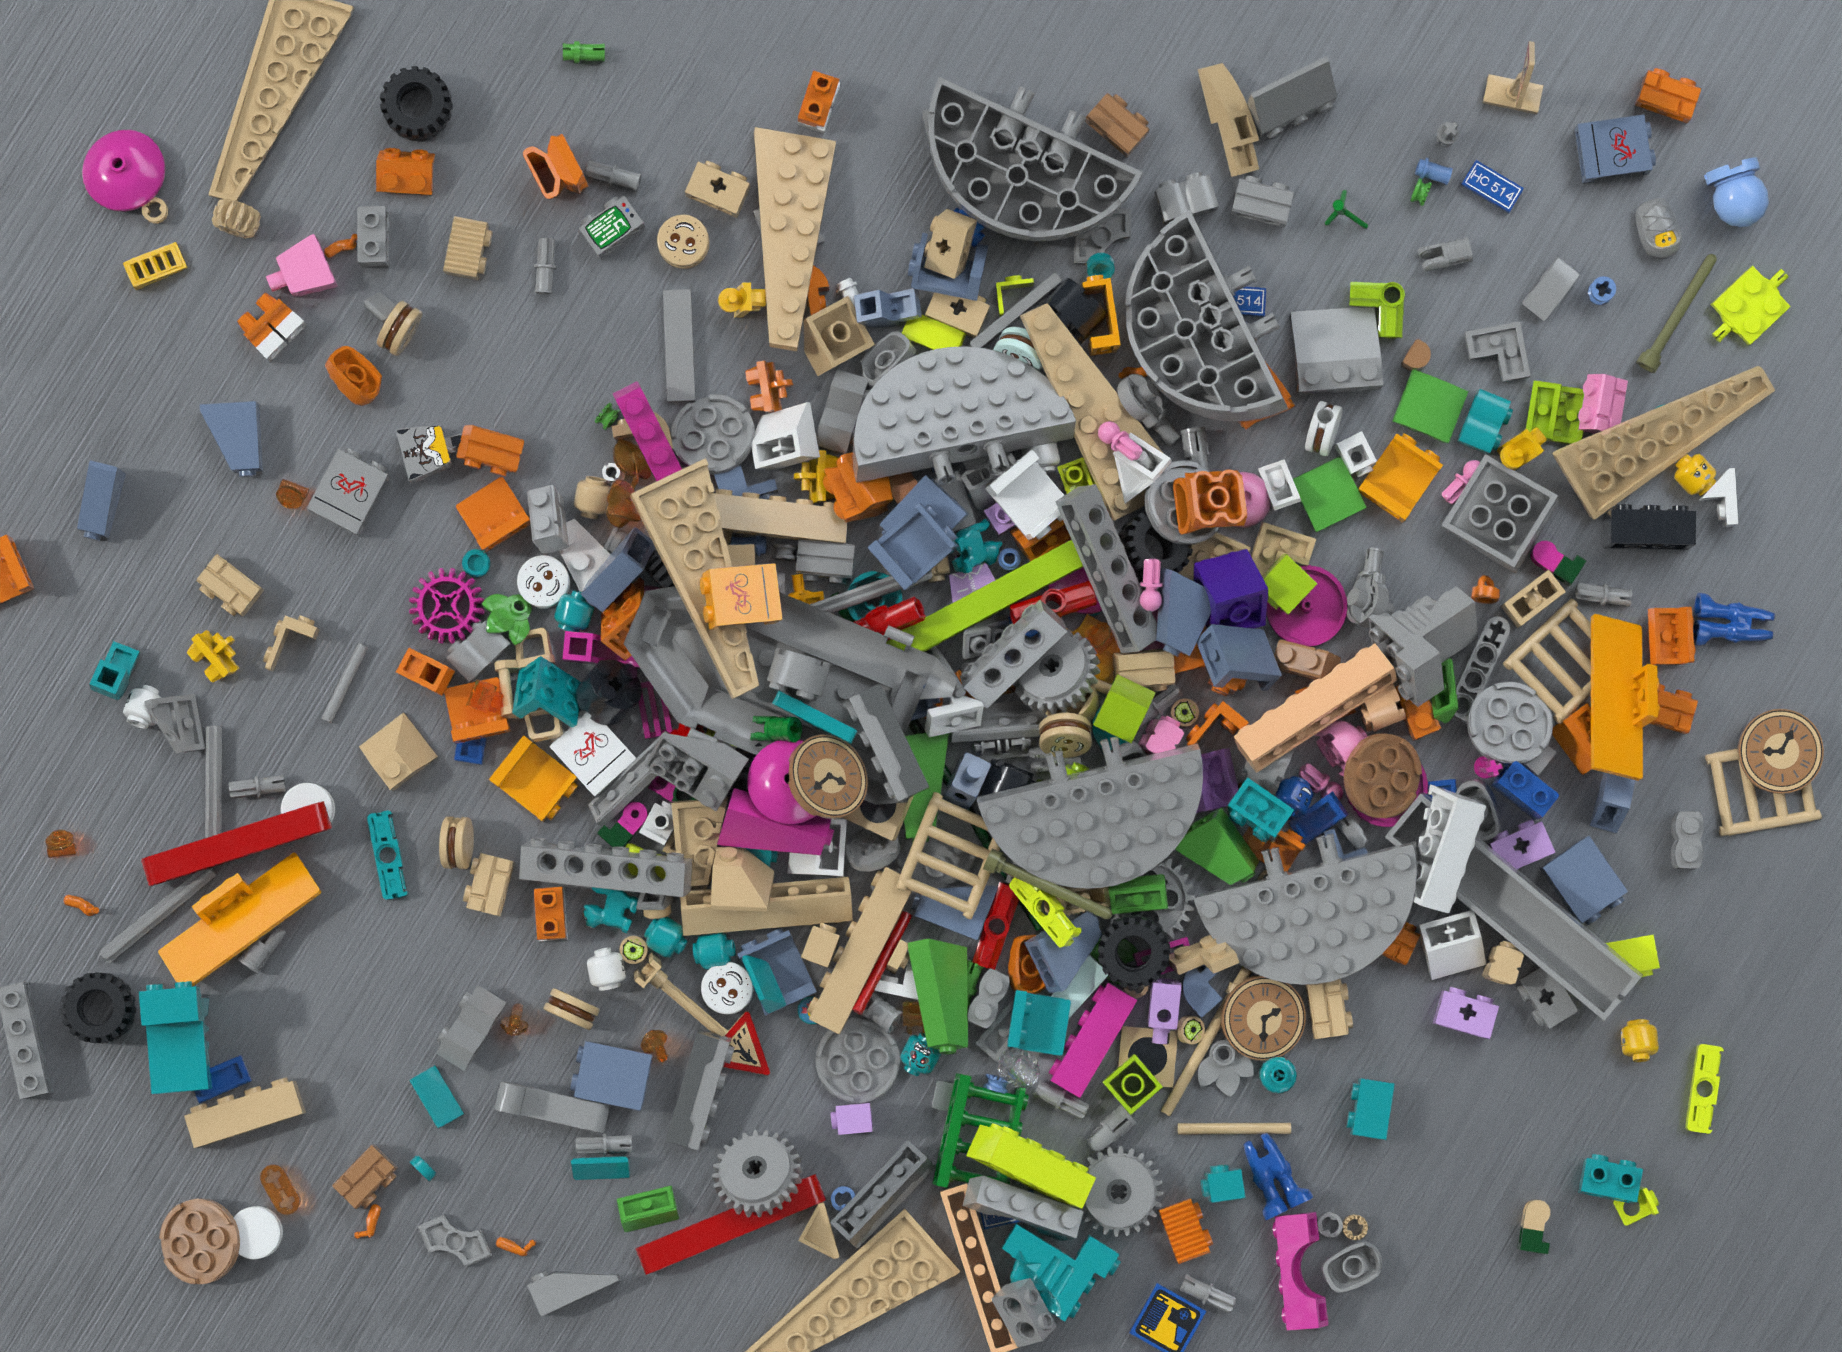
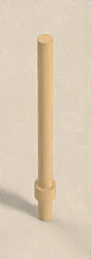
(1200, 1050)

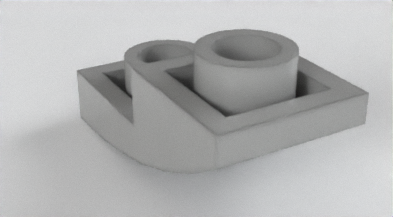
(1551, 288)
(981, 635)

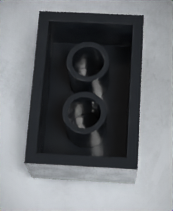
(1649, 528)

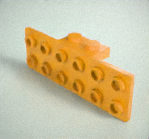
(1621, 697)
(237, 917)

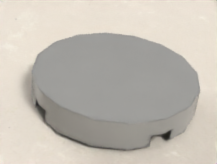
(871, 851)

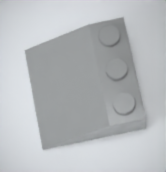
(1293, 98)
(1336, 350)
(1501, 513)

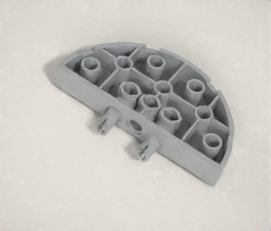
(1018, 172)
(1193, 332)
(953, 410)
(1100, 821)
(1315, 919)

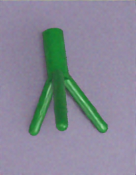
(1341, 209)

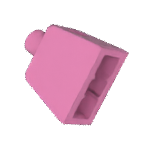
(303, 269)

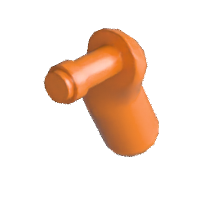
(341, 245)
(1132, 370)
(78, 902)
(371, 1222)
(512, 1247)

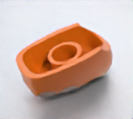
(354, 375)
(1022, 969)

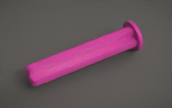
(1486, 767)

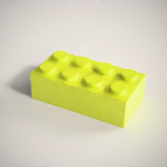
(1031, 1164)

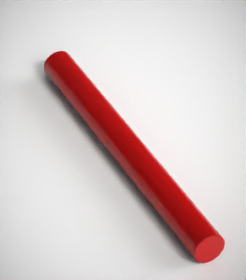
(881, 963)

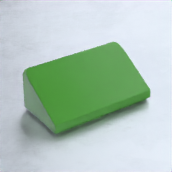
(1445, 702)
(1139, 895)
(647, 1209)

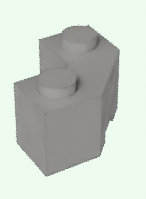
(841, 411)
(476, 1019)

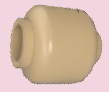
(591, 496)

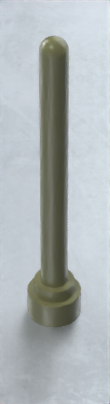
(1651, 357)
(997, 863)

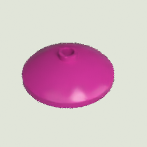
(134, 181)
(767, 784)

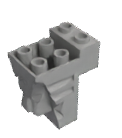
(1424, 638)

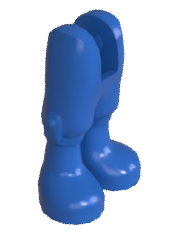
(1740, 621)
(1274, 1167)

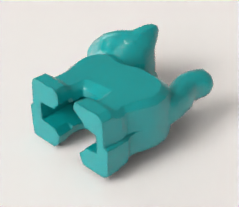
(973, 549)
(612, 914)

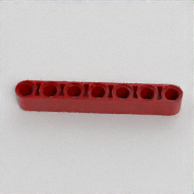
(236, 843)
(723, 1228)

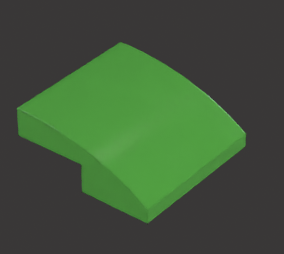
(1430, 406)
(1328, 494)

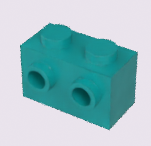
(1371, 1108)
(1610, 1180)
(1222, 1184)

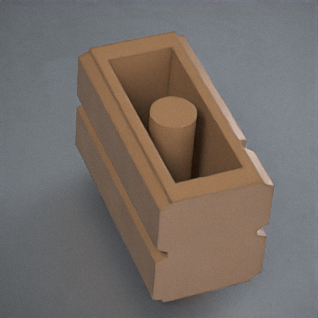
(1118, 124)
(1304, 660)
(365, 1177)

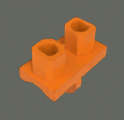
(772, 386)

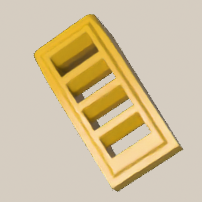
(151, 256)

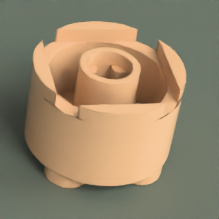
(1382, 710)

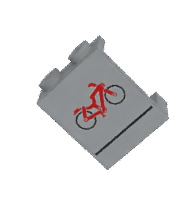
(348, 490)

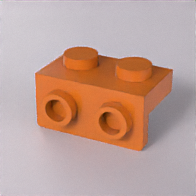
(404, 171)
(1671, 636)

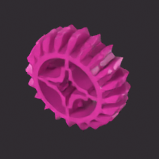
(437, 615)

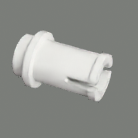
(847, 288)
(606, 471)

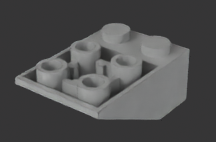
(697, 767)

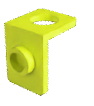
(1011, 282)
(1647, 1204)

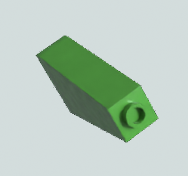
(931, 756)
(941, 992)

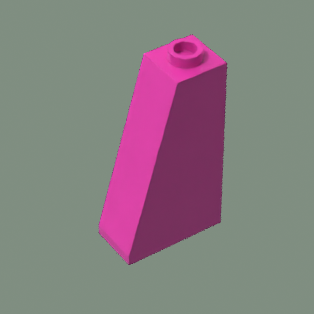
(748, 828)

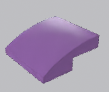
(1218, 780)

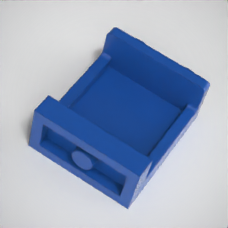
(1525, 790)

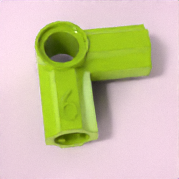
(1390, 314)

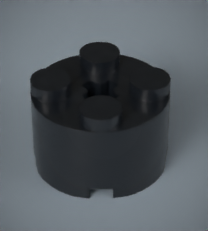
(1076, 309)
(609, 691)
(1005, 778)

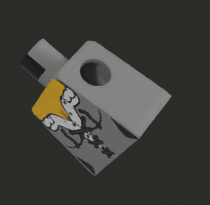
(426, 450)

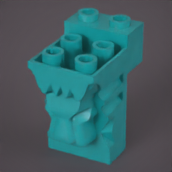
(176, 1037)
(1056, 1274)

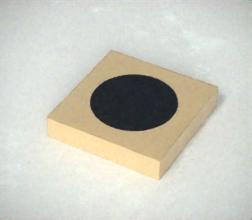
(881, 818)
(1157, 1058)

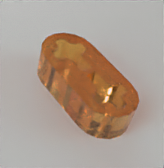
(286, 1185)

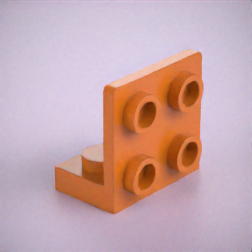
(493, 514)
(13, 573)
(619, 617)
(1230, 721)
(470, 723)
(1575, 738)
(1288, 843)

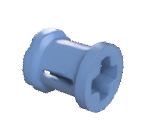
(1593, 291)

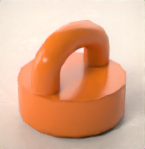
(1485, 594)

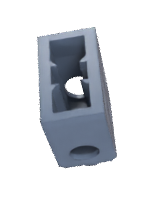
(967, 780)

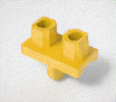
(742, 300)
(1521, 448)
(813, 474)
(217, 652)

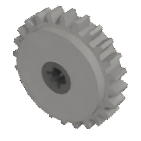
(1060, 675)
(1140, 1191)
(761, 1192)

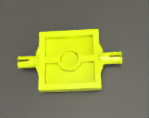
(1750, 305)

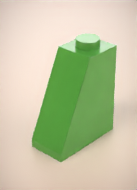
(1219, 848)

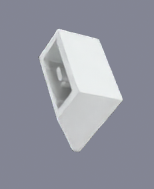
(785, 438)
(831, 859)
(1452, 944)

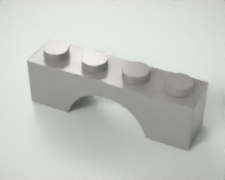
(1005, 1200)

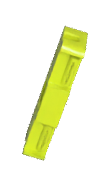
(1056, 922)
(1700, 1108)

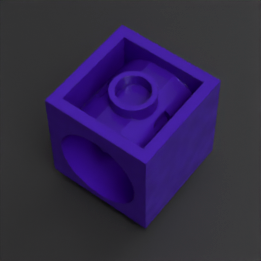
(1234, 590)

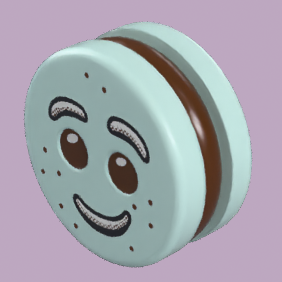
(1017, 343)

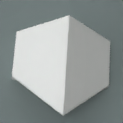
(1140, 473)

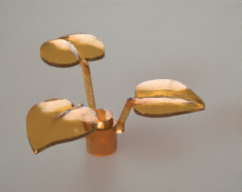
(619, 504)

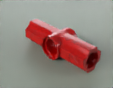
(1069, 599)
(897, 616)
(992, 943)

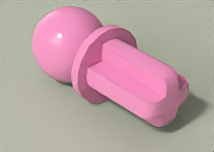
(1110, 434)
(1455, 489)
(1151, 598)
(1319, 781)

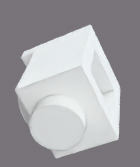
(1356, 444)
(656, 833)

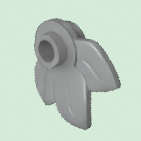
(1224, 1072)

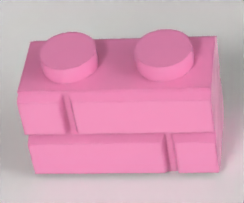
(1602, 403)
(1161, 735)

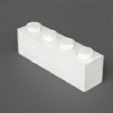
(1446, 847)

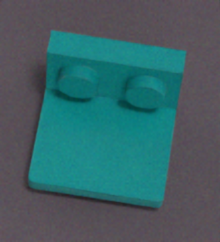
(549, 688)
(1259, 810)
(1038, 1023)

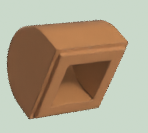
(1417, 356)

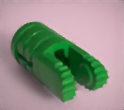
(777, 729)

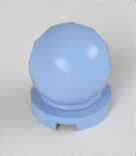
(1739, 195)

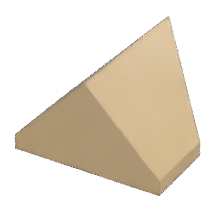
(819, 1233)

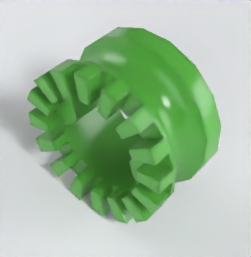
(1420, 192)
(608, 416)

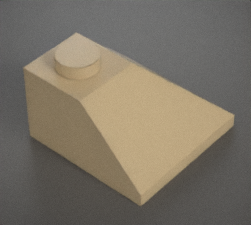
(834, 336)
(398, 752)
(740, 881)

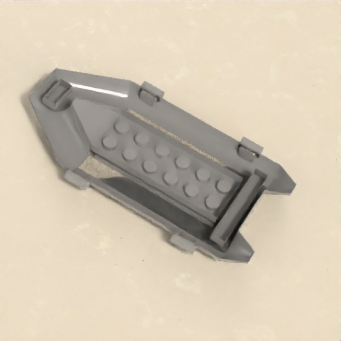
(688, 682)

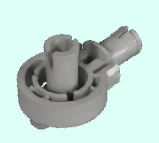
(1145, 404)
(1369, 582)

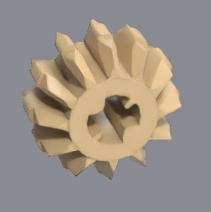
(236, 218)

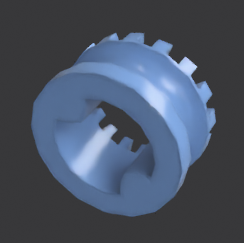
(995, 1084)
(842, 1190)

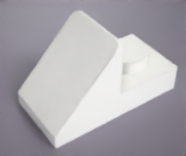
(1279, 485)
(1725, 490)
(954, 715)
(889, 985)

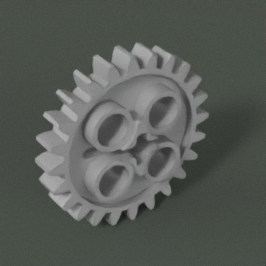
(1170, 917)

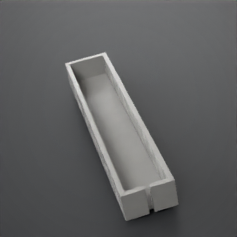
(1532, 921)

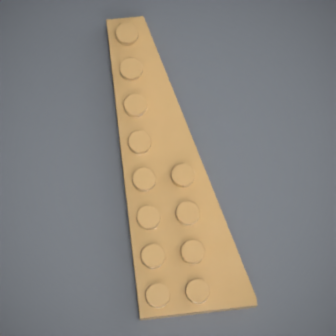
(282, 65)
(792, 199)
(1090, 400)
(1628, 455)
(690, 540)
(875, 1279)

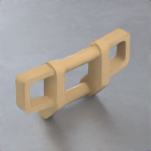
(505, 667)

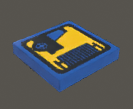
(1167, 1320)

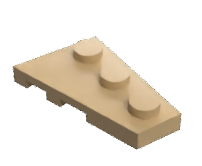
(697, 835)

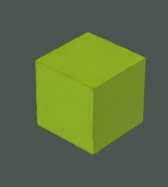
(1287, 584)
(1124, 708)
(1132, 1084)

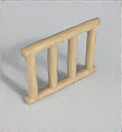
(1532, 645)
(1755, 822)
(916, 855)

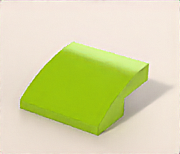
(1556, 412)

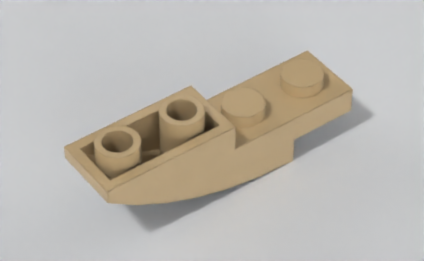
(1235, 121)

